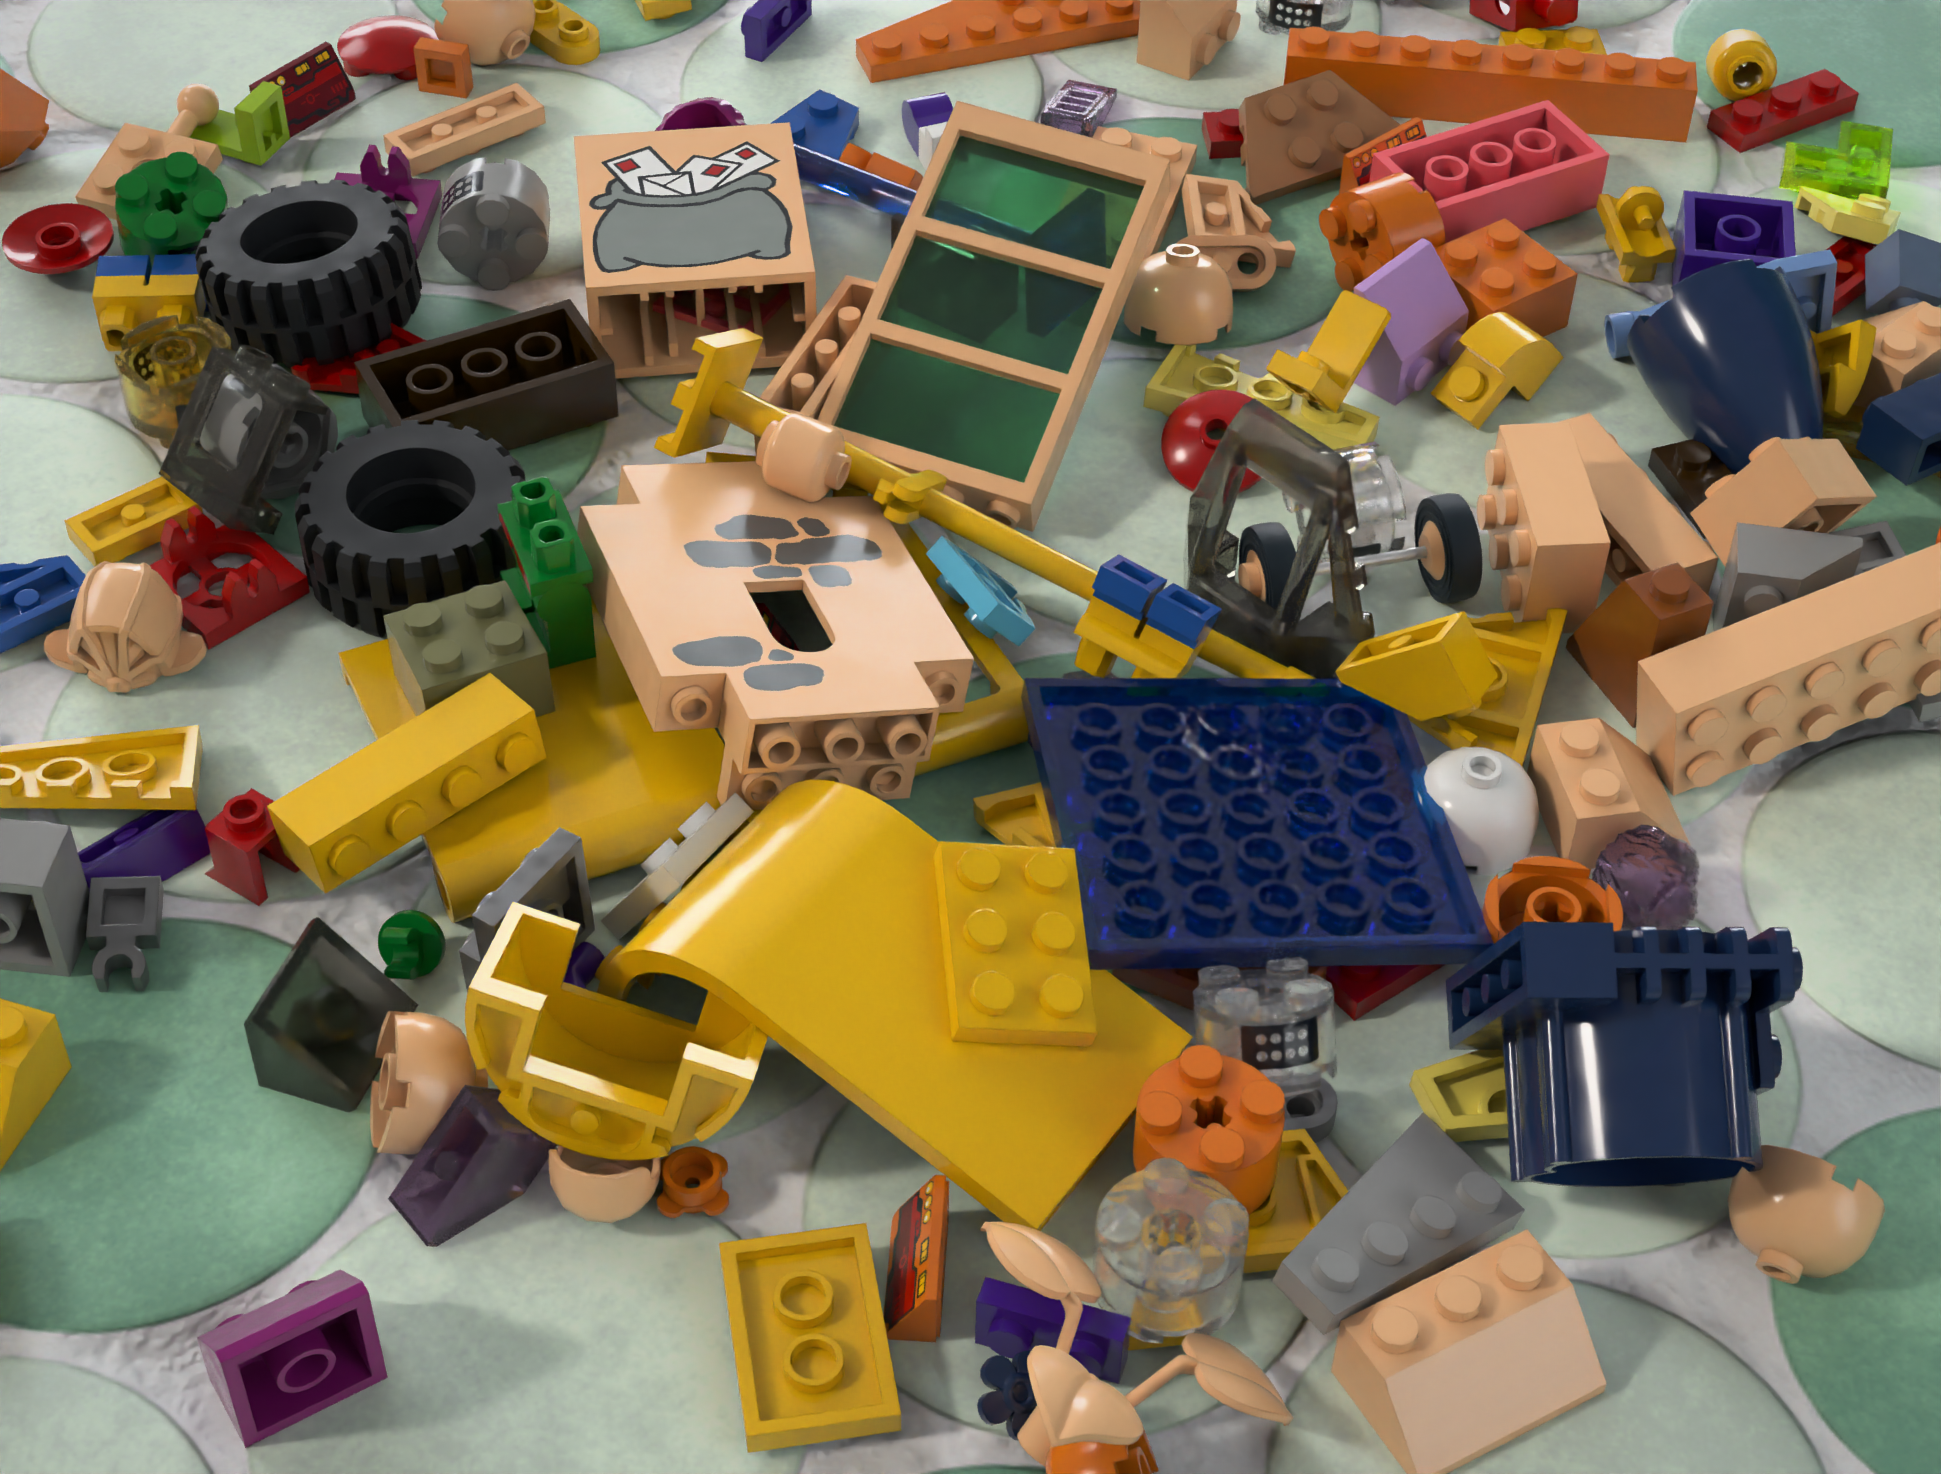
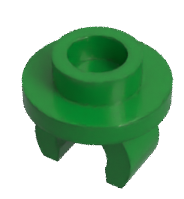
(411, 945)

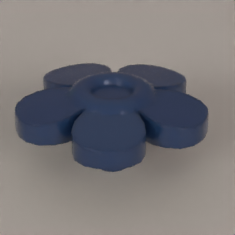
(1013, 1395)

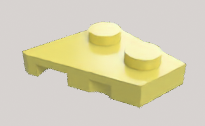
(1861, 219)

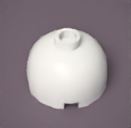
(1486, 804)

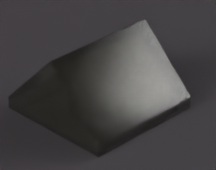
(322, 1021)

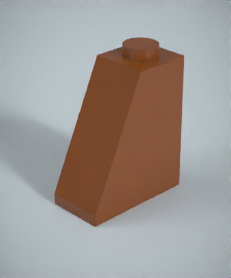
(1637, 622)

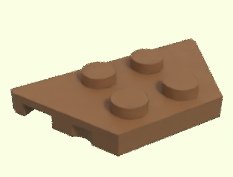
(1303, 132)

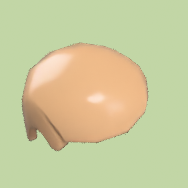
(600, 1186)

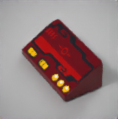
(311, 87)

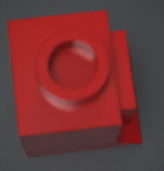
(234, 845)

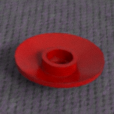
(57, 238)
(1185, 439)

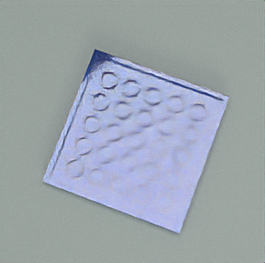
(1248, 824)

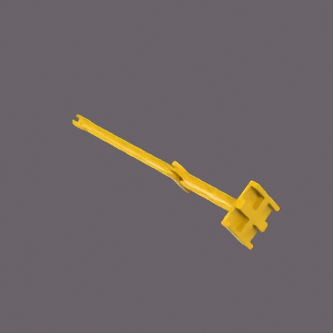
(720, 399)

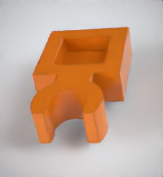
(881, 166)

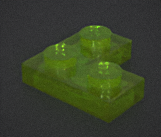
(1853, 168)

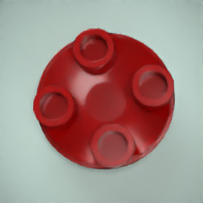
(382, 46)

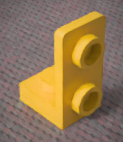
(1336, 353)

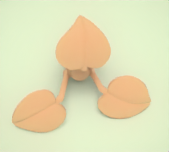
(1074, 1402)

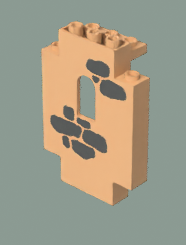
(677, 604)

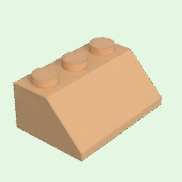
(1469, 1357)

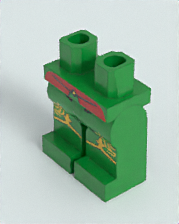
(549, 571)

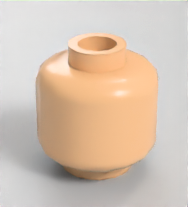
(803, 457)

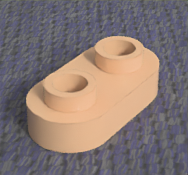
(1226, 252)

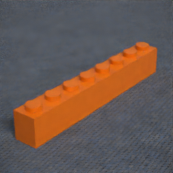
(1480, 81)

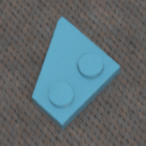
(983, 591)

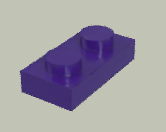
(770, 24)
(1019, 1319)

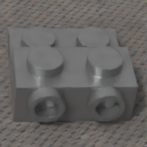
(548, 881)

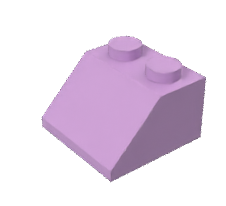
(1423, 324)

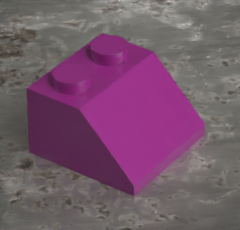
(294, 1355)

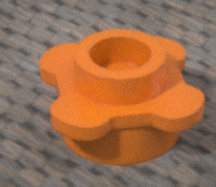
(688, 1167)

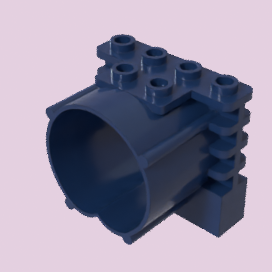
(1628, 1047)

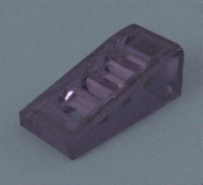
(1079, 107)

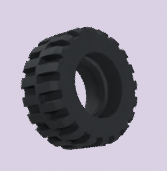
(310, 271)
(398, 482)

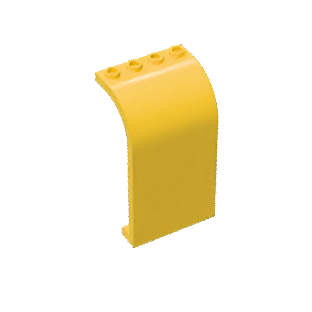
(833, 947)

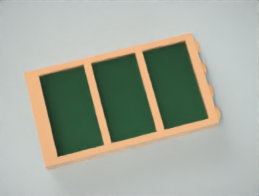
(998, 307)

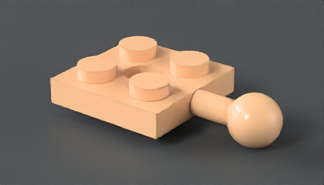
(138, 144)

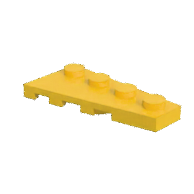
(105, 771)

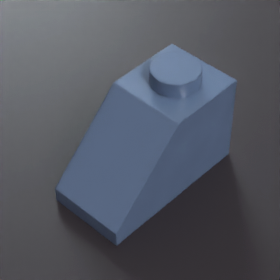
(1902, 272)

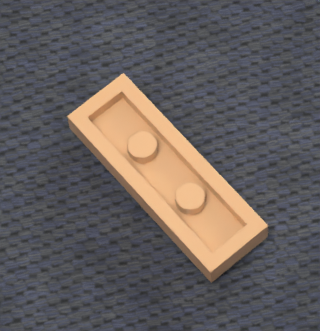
(467, 128)

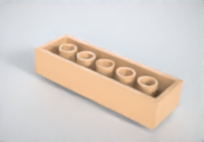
(1792, 673)

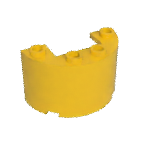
(594, 1066)

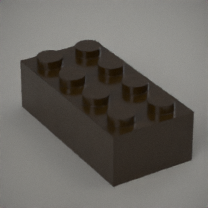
(504, 378)

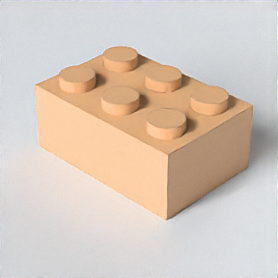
(1543, 523)

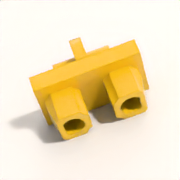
(1636, 232)

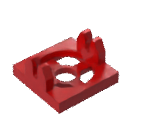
(271, 577)

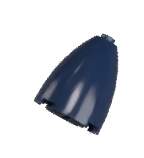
(1732, 360)

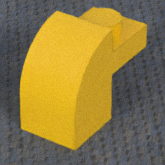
(1497, 358)

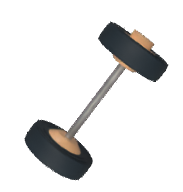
(1444, 546)

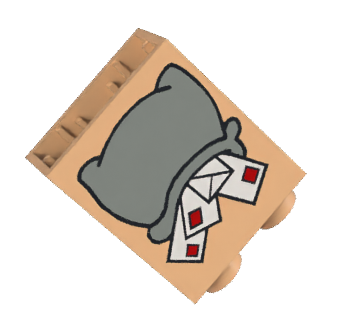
(695, 217)

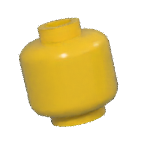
(1741, 64)

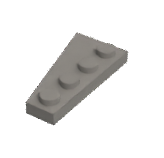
(1395, 1227)

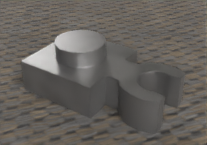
(120, 922)

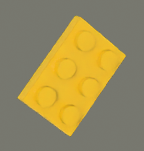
(1014, 945)
(809, 1338)

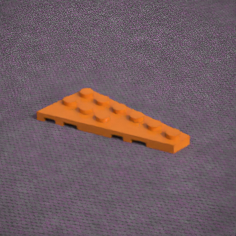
(990, 31)

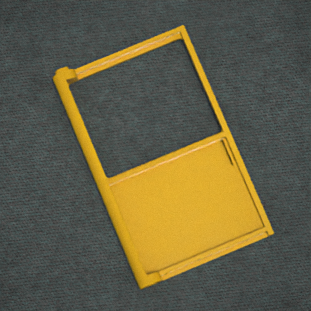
(622, 780)

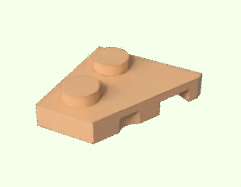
(1225, 208)

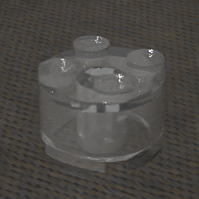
(1170, 1251)

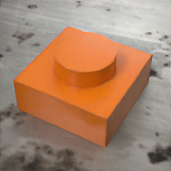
(443, 67)

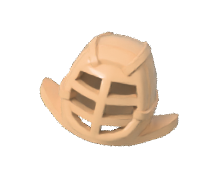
(125, 630)

